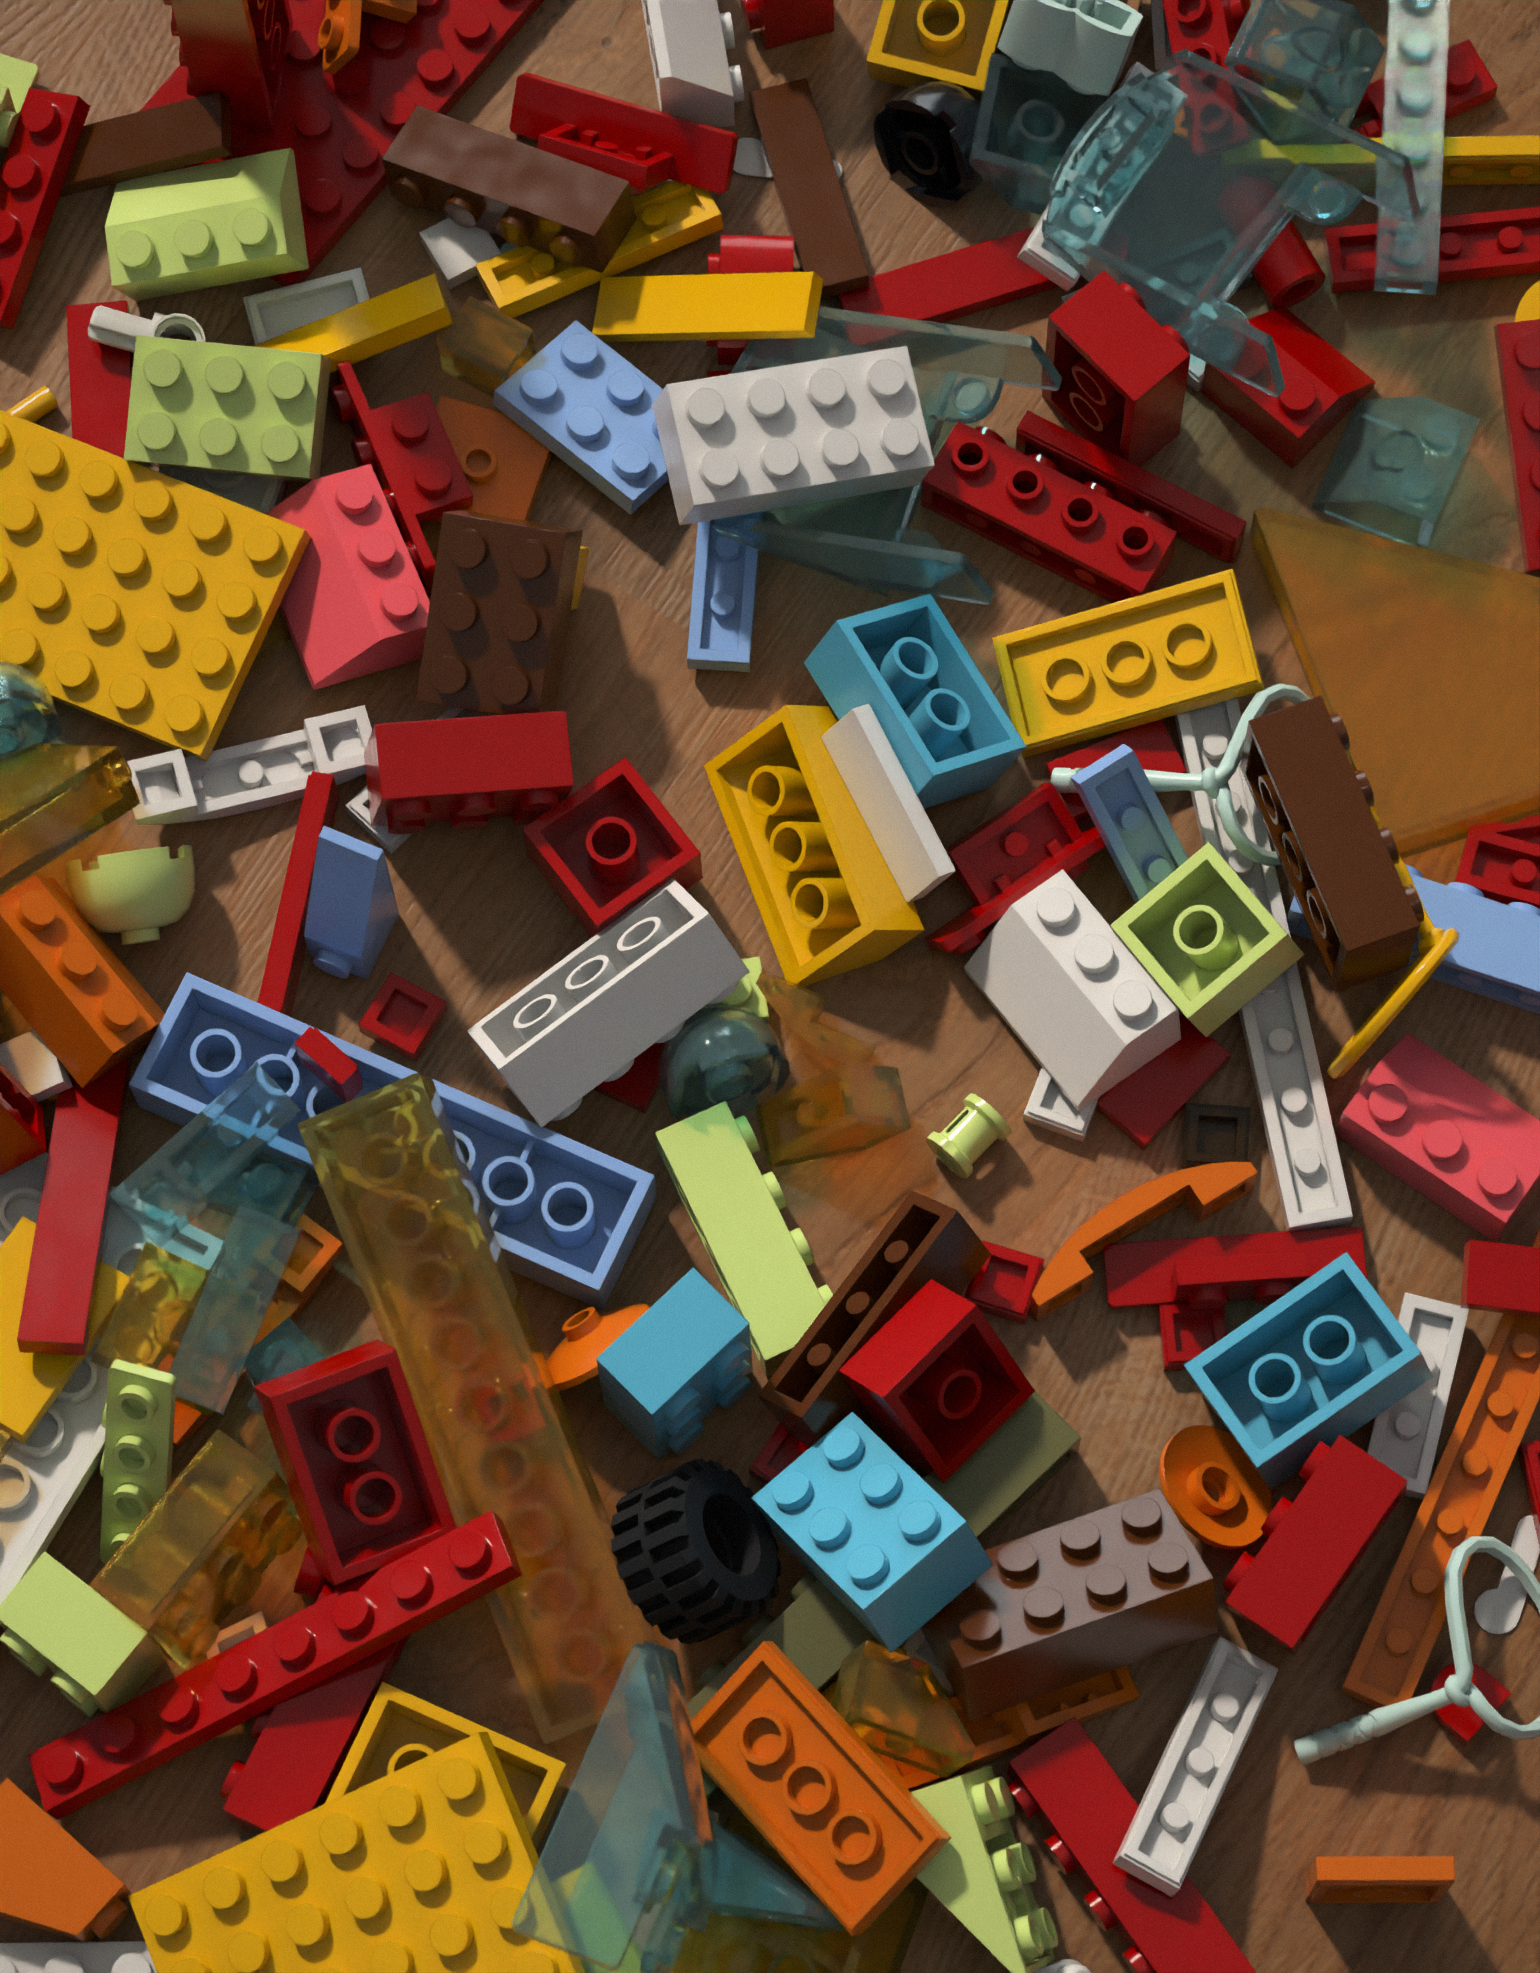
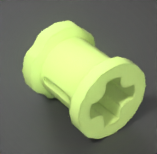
(968, 1135)

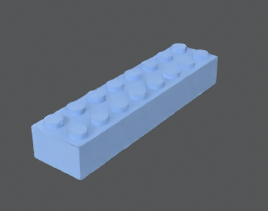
(552, 1202)

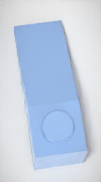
(348, 905)

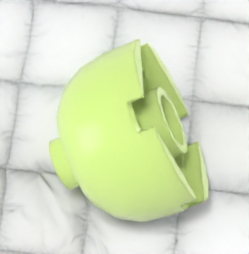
(134, 891)

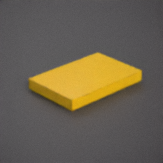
(35, 1379)

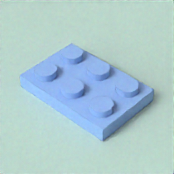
(590, 414)

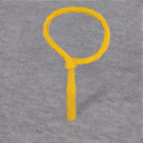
(1434, 947)

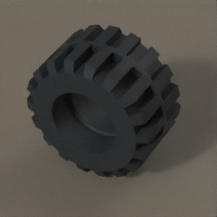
(695, 1551)

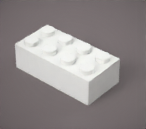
(792, 435)
(609, 1002)

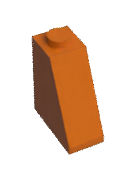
(51, 1877)

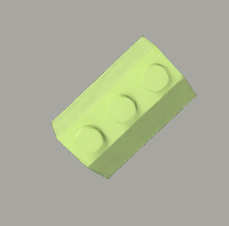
(206, 226)

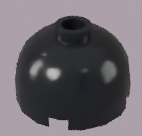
(929, 140)

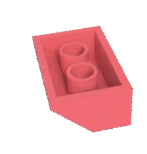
(356, 589)
(1446, 1136)

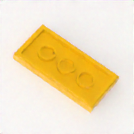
(1128, 663)

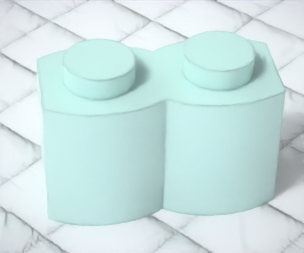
(1073, 38)

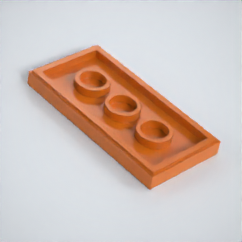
(814, 1788)

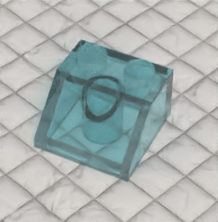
(1308, 53)
(1025, 130)
(1397, 467)

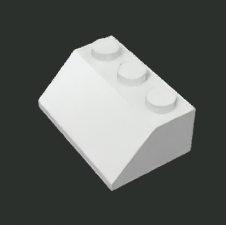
(691, 60)
(1073, 991)

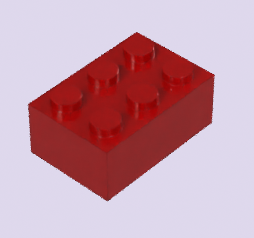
(1117, 370)
(467, 770)
(355, 1460)
(1313, 1542)

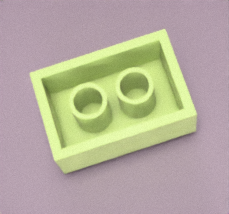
(227, 409)

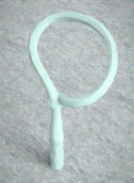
(1213, 780)
(1457, 1687)

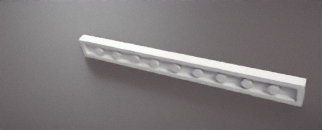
(1277, 1018)

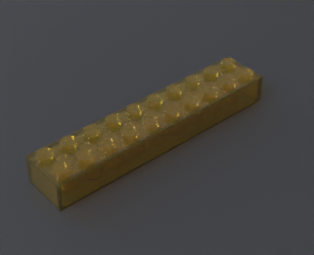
(480, 1391)

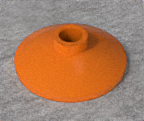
(586, 1339)
(1214, 1487)

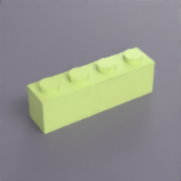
(743, 1229)

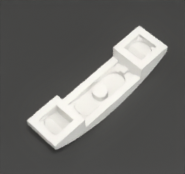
(249, 773)

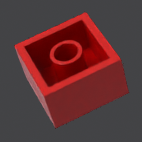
(610, 847)
(937, 1380)

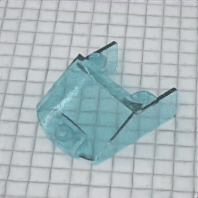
(1192, 184)
(870, 535)
(633, 1833)

